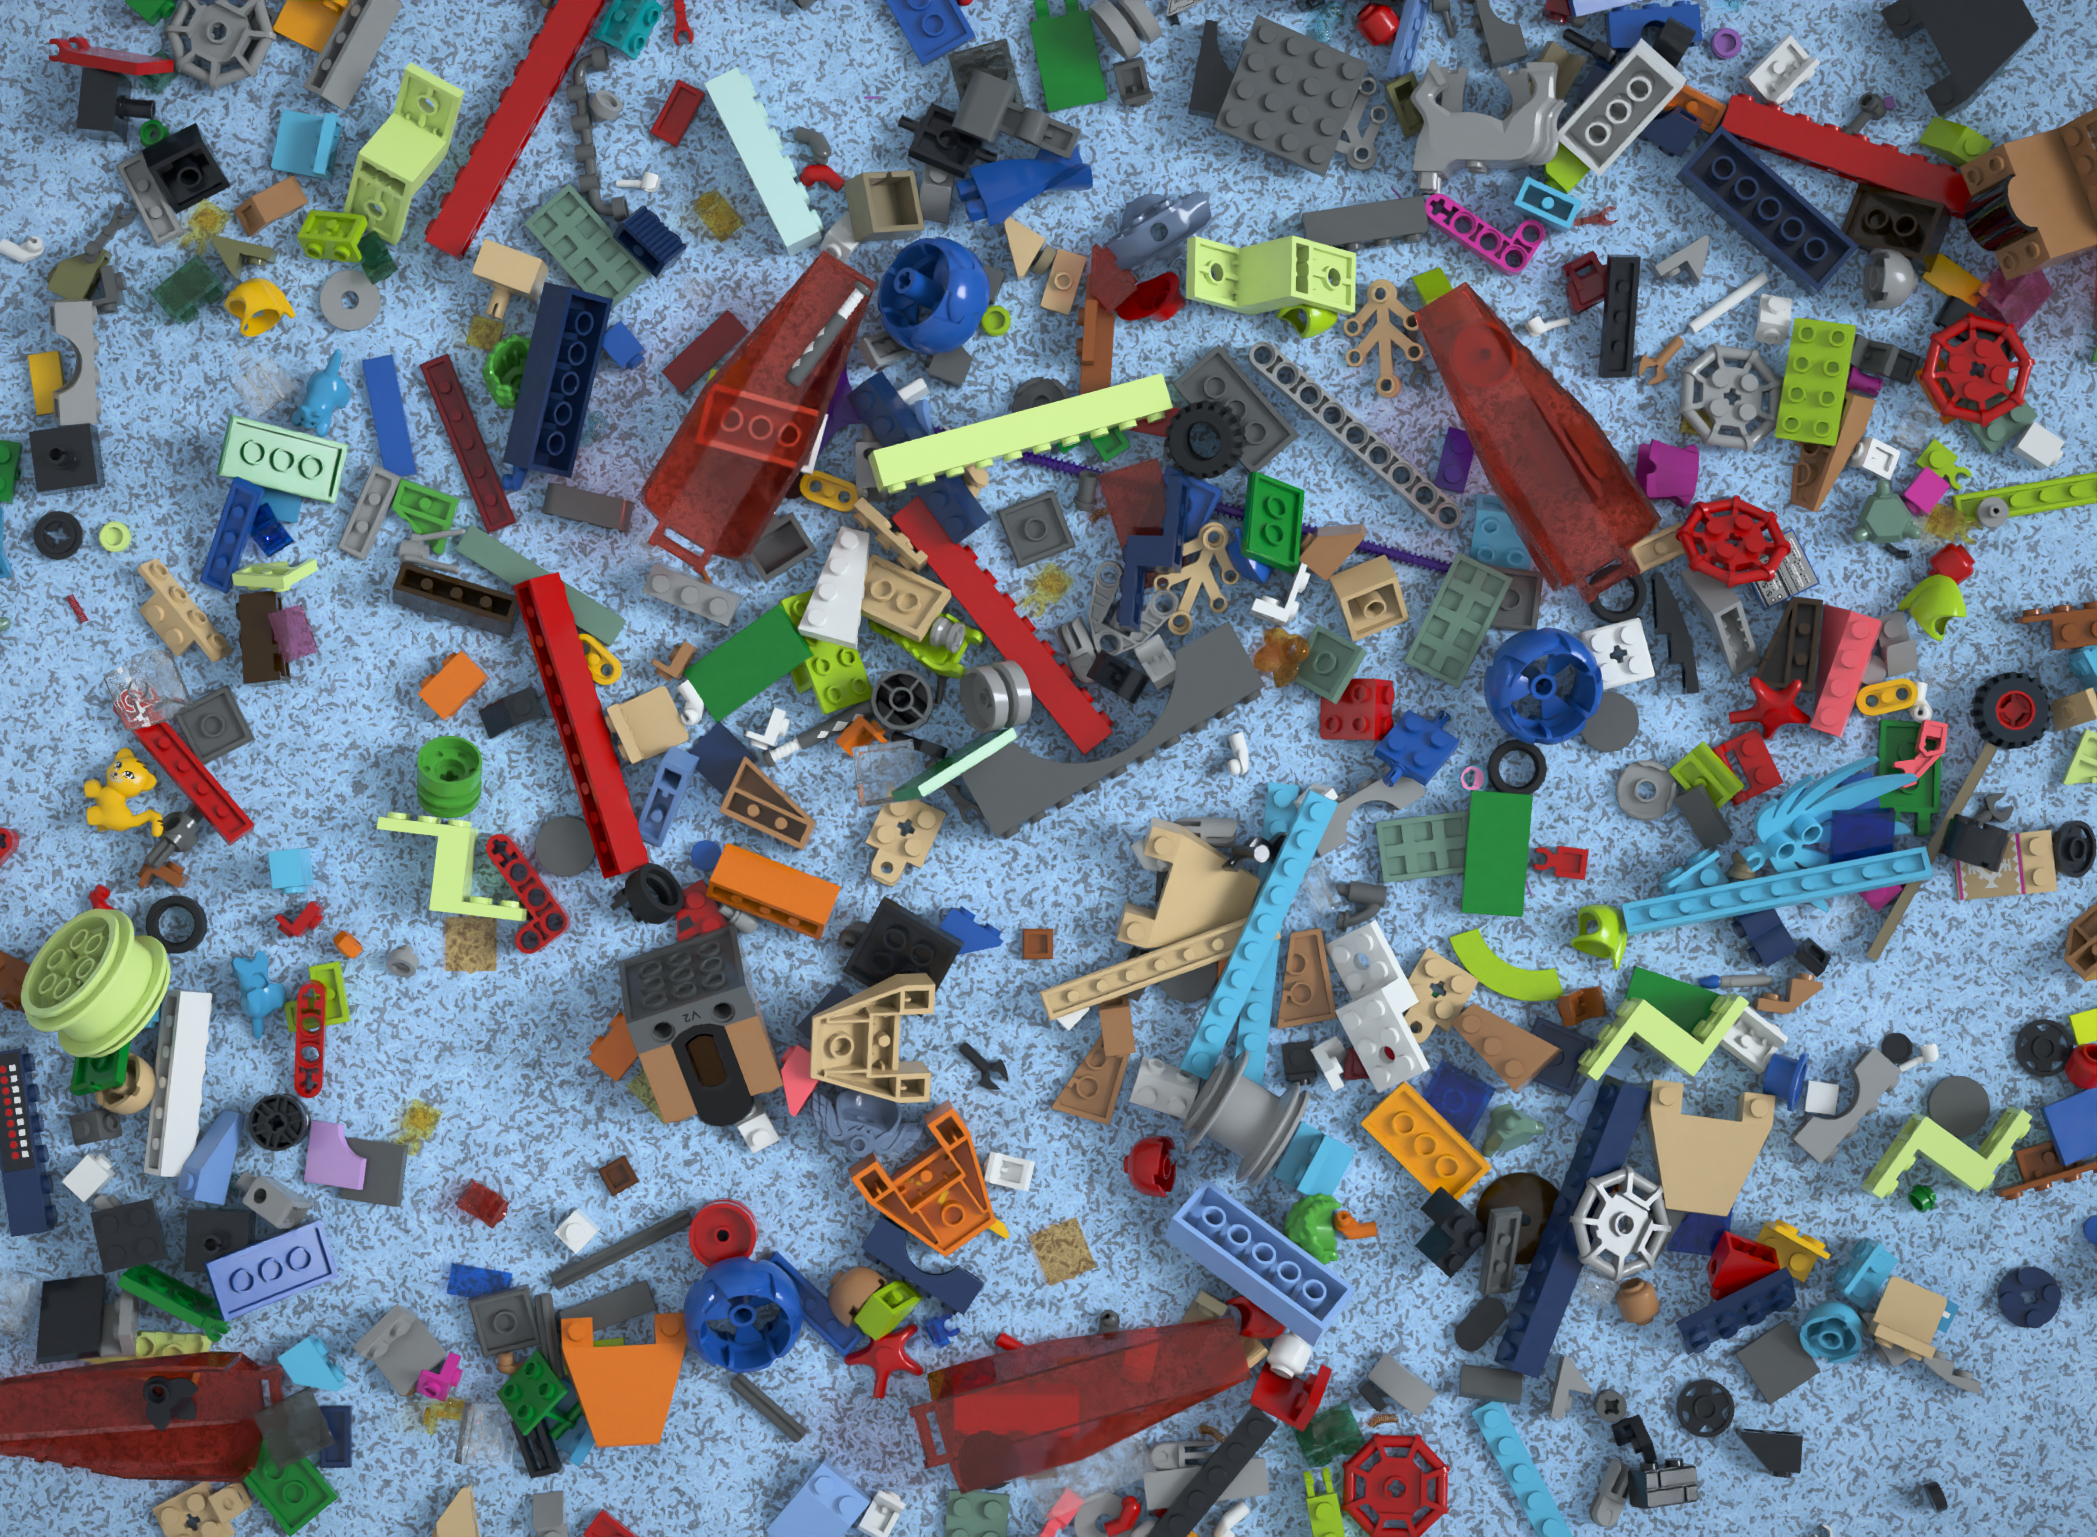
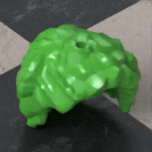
(505, 369)
(1312, 1228)

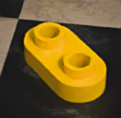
(830, 491)
(598, 657)
(1886, 697)

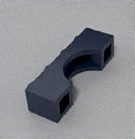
(1670, 129)
(954, 1288)

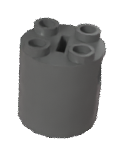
(892, 690)

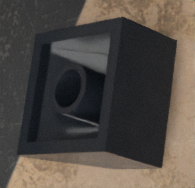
(185, 168)

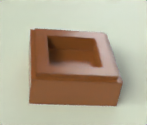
(1037, 943)

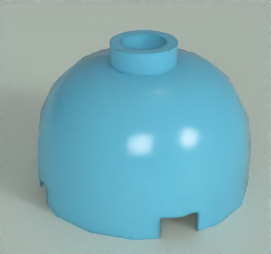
(1832, 1332)

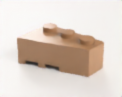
(766, 807)
(1504, 1046)

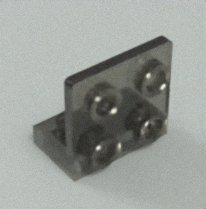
(990, 58)

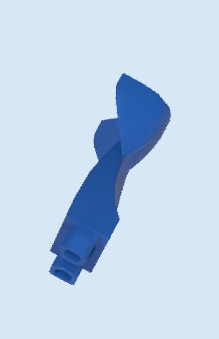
(1010, 183)

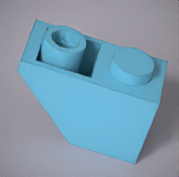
(311, 1367)

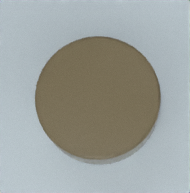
(1044, 260)

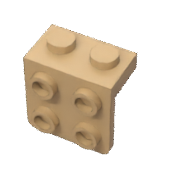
(646, 725)
(1907, 1317)

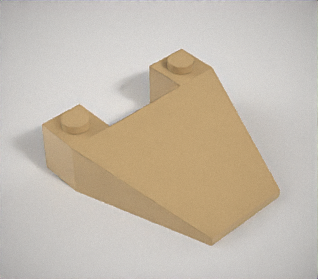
(1195, 893)
(860, 1038)
(1704, 1158)

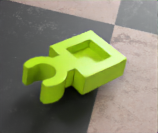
(1941, 462)

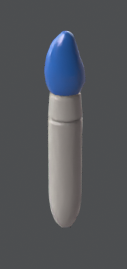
(1715, 981)

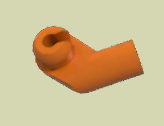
(1351, 1228)

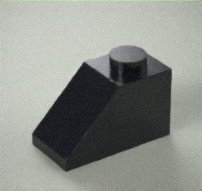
(512, 712)
(1774, 1449)

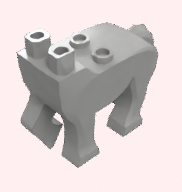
(1479, 141)

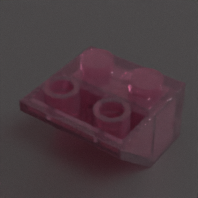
(2011, 299)

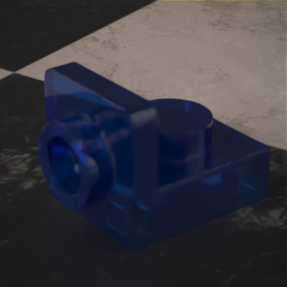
(269, 531)

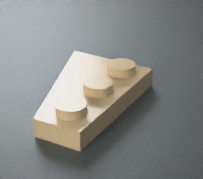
(869, 517)

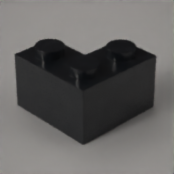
(1453, 1235)

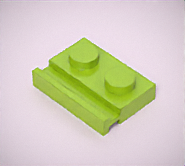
(1705, 767)

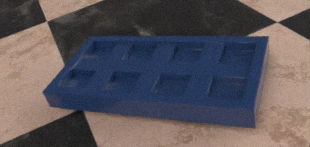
(1736, 1311)

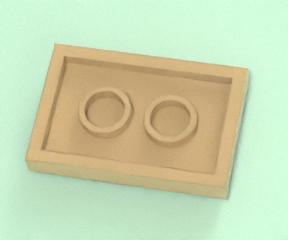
(901, 598)

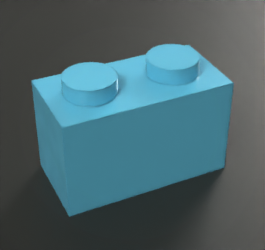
(1546, 205)
(291, 870)

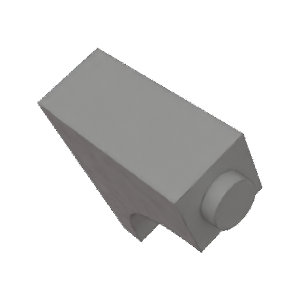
(1725, 619)

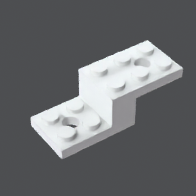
(1376, 1007)

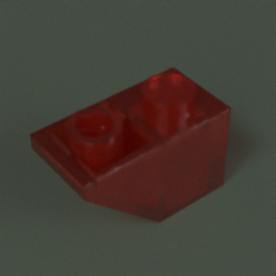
(1108, 282)

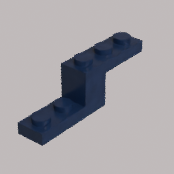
(1153, 554)

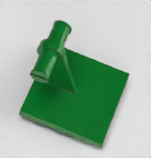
(533, 1395)

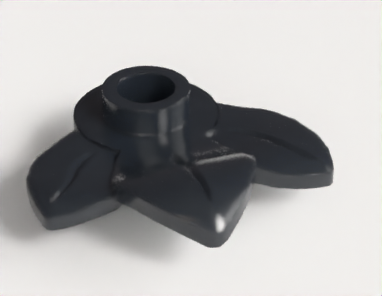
(173, 1402)

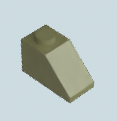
(77, 277)

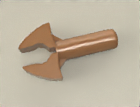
(1660, 361)

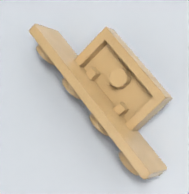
(177, 616)

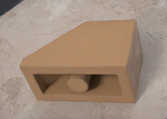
(1330, 547)

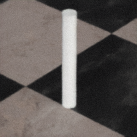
(1728, 302)

